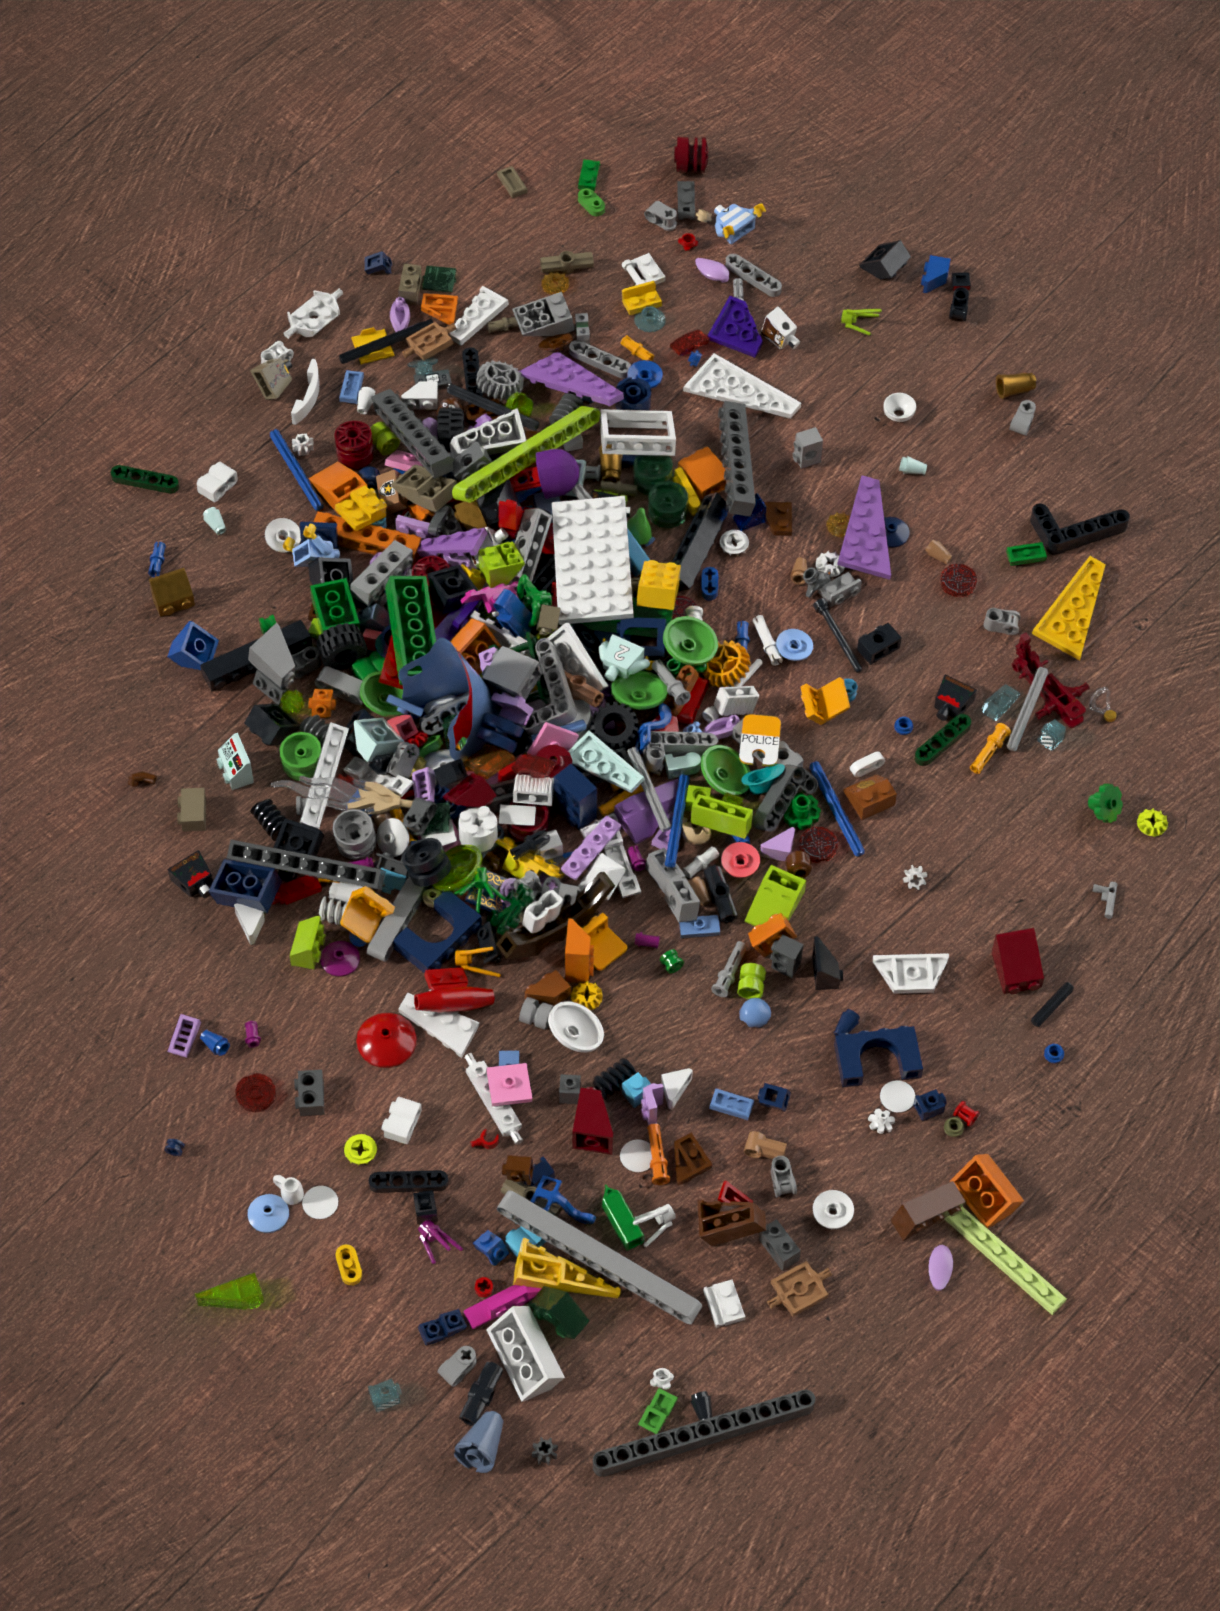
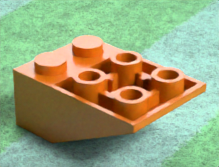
(336, 483)

